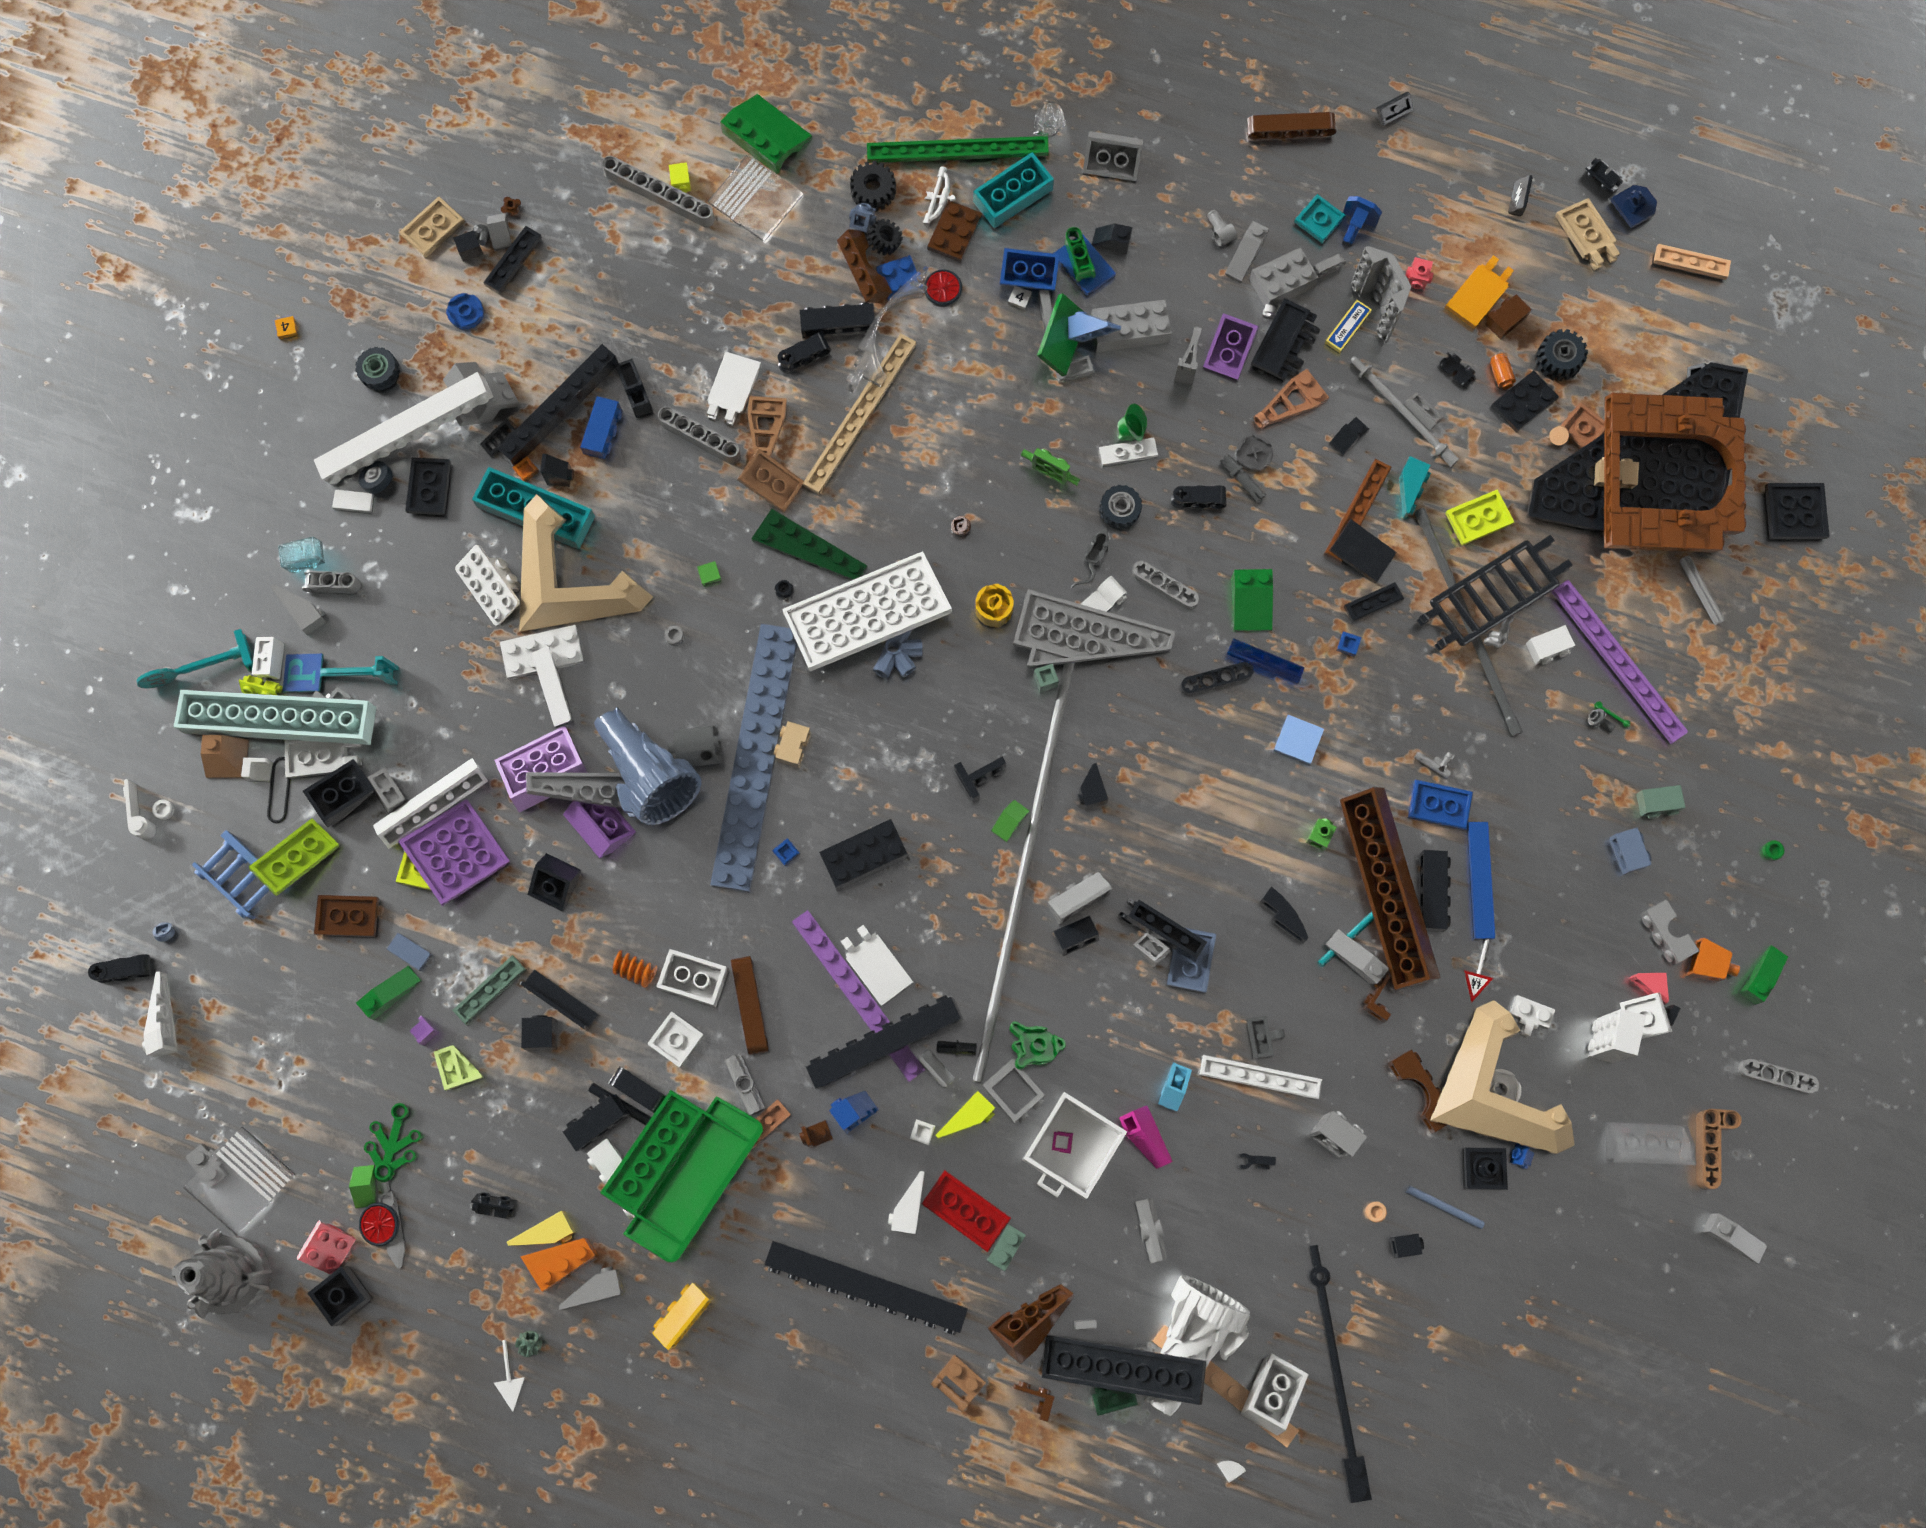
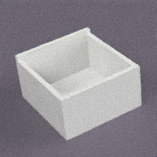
(1092, 1147)

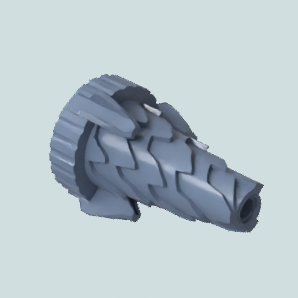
(654, 781)

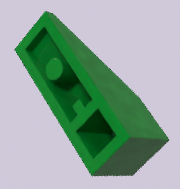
(1764, 976)
(388, 993)

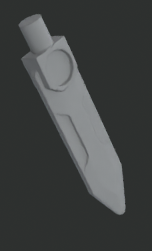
(396, 1248)

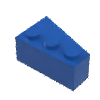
(853, 1110)

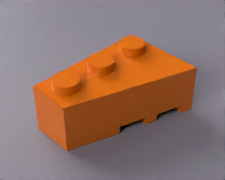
(558, 1262)

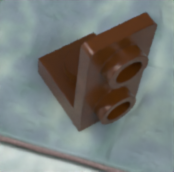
(1377, 1010)
(816, 1134)
(1044, 1407)

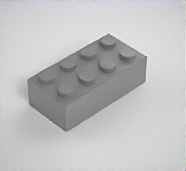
(1140, 325)

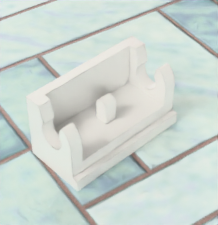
(268, 658)

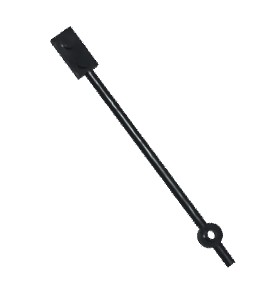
(1354, 1466)

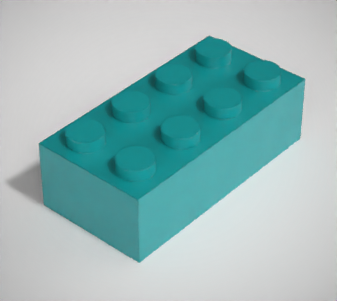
(1013, 190)

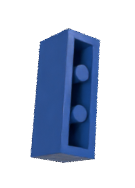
(601, 428)

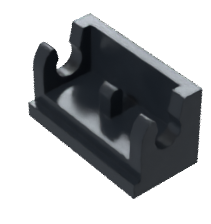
(1076, 935)

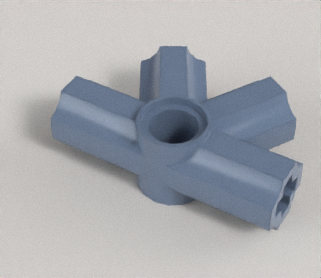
(900, 658)

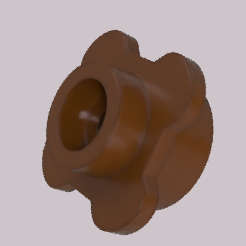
(512, 211)

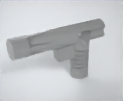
(1436, 763)

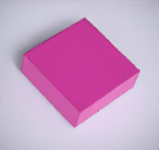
(1070, 1135)

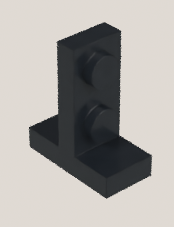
(979, 776)

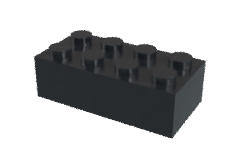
(864, 854)

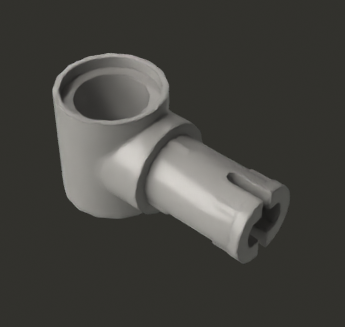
(1223, 232)

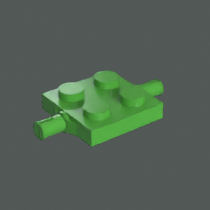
(1050, 466)

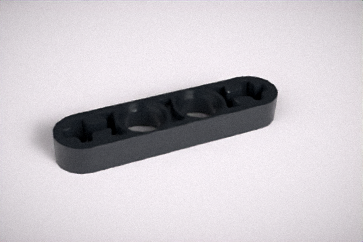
(1218, 682)

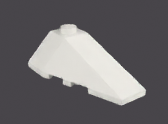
(159, 1028)

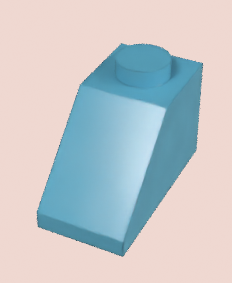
(1175, 1087)

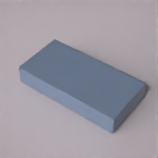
(409, 951)

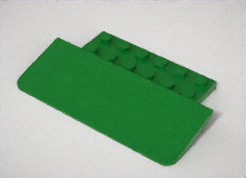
(680, 1171)

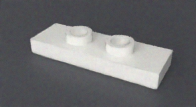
(1128, 452)

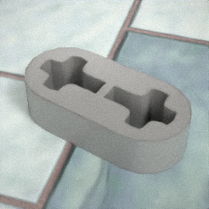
(1329, 265)

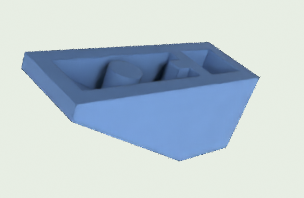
(1087, 327)

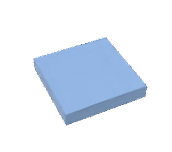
(1298, 739)

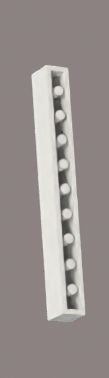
(403, 428)

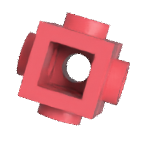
(1419, 273)

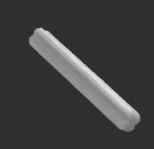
(1702, 590)

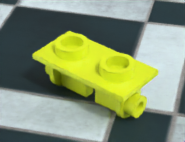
(254, 685)

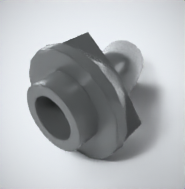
(482, 233)
(1597, 718)

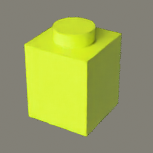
(680, 176)

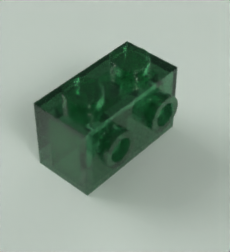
(1108, 1400)

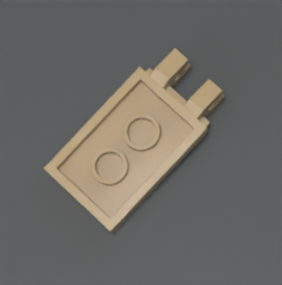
(1588, 233)

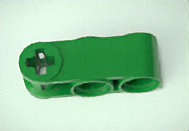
(1082, 265)

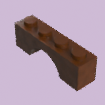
(871, 284)
(1409, 1068)

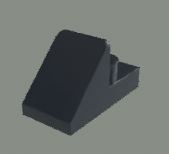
(1349, 436)

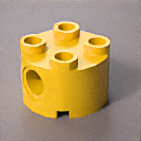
(994, 605)

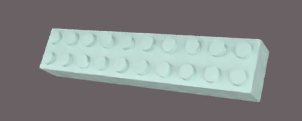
(275, 717)

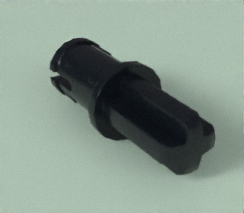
(956, 1047)

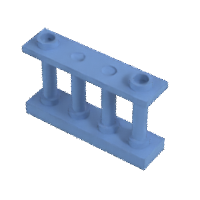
(244, 856)

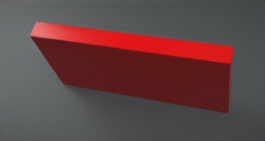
(966, 1211)

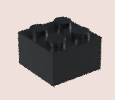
(339, 1296)

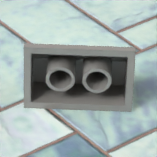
(1112, 156)
(1079, 897)

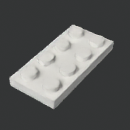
(563, 644)

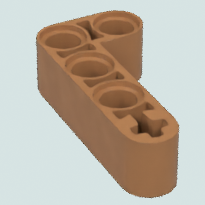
(1714, 1149)

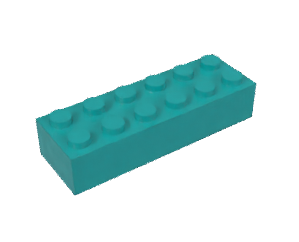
(509, 496)

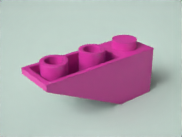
(1145, 1135)

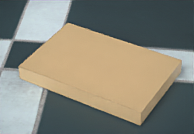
(432, 227)

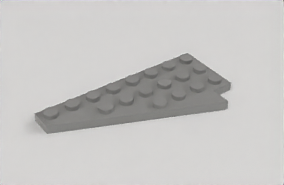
(1072, 632)

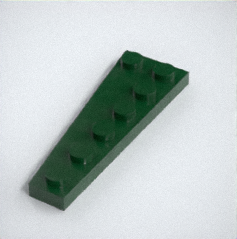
(794, 540)

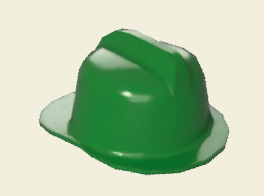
(1132, 424)

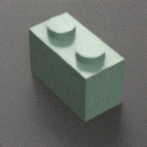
(1660, 801)
(1006, 1247)

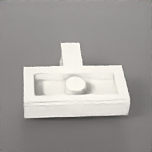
(1531, 1014)

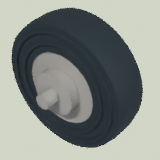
(375, 477)

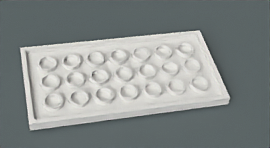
(867, 611)

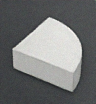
(1230, 1469)

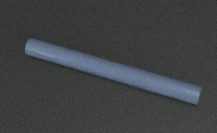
(1445, 1207)

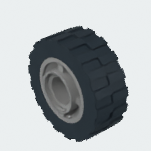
(1120, 495)

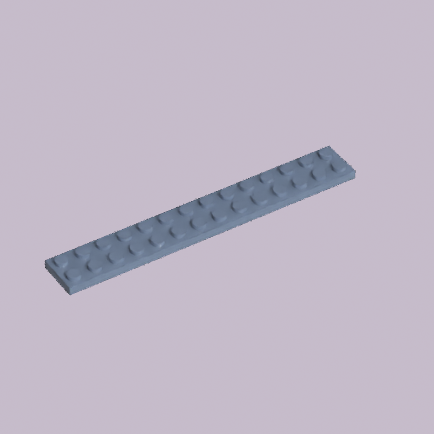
(754, 759)

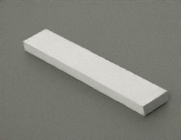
(1260, 1077)

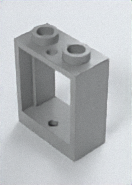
(999, 1076)

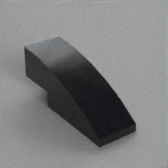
(634, 388)
(1284, 915)

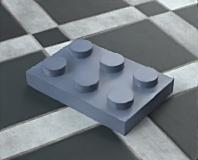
(1189, 974)

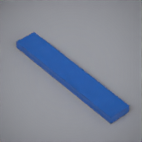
(1481, 880)

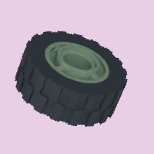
(375, 358)

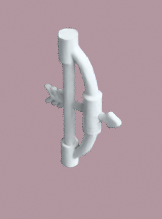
(943, 198)

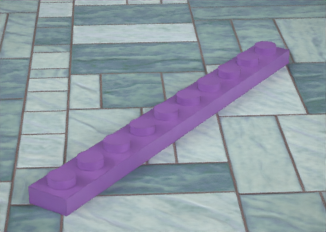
(1619, 661)
(853, 989)

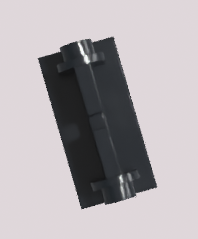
(1608, 180)
(1464, 373)
(484, 1202)

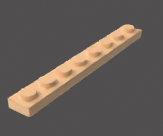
(1229, 1389)

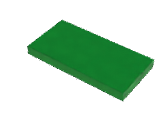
(1055, 347)

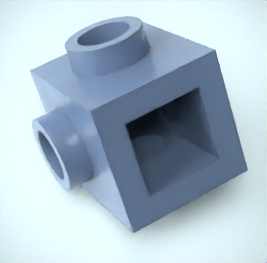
(858, 219)

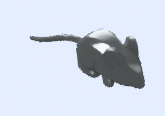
(1095, 553)

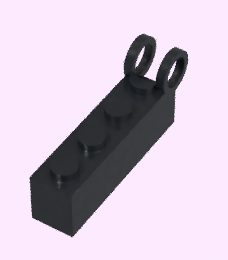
(1164, 929)

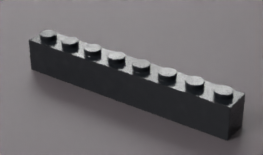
(558, 405)
(884, 1042)

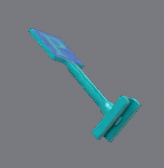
(305, 672)

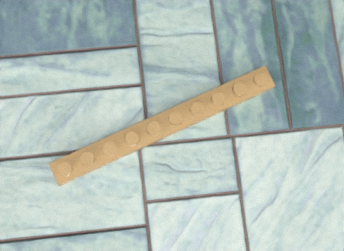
(858, 416)

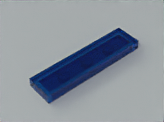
(1265, 660)

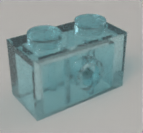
(301, 554)

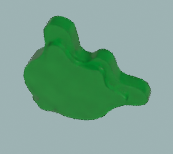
(1035, 1045)

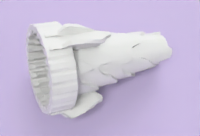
(1201, 1326)

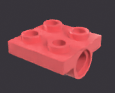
(326, 1247)

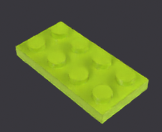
(293, 857)

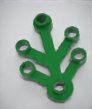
(391, 1146)

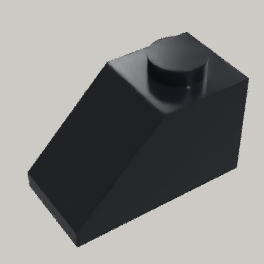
(1113, 237)
(556, 471)
(1092, 791)

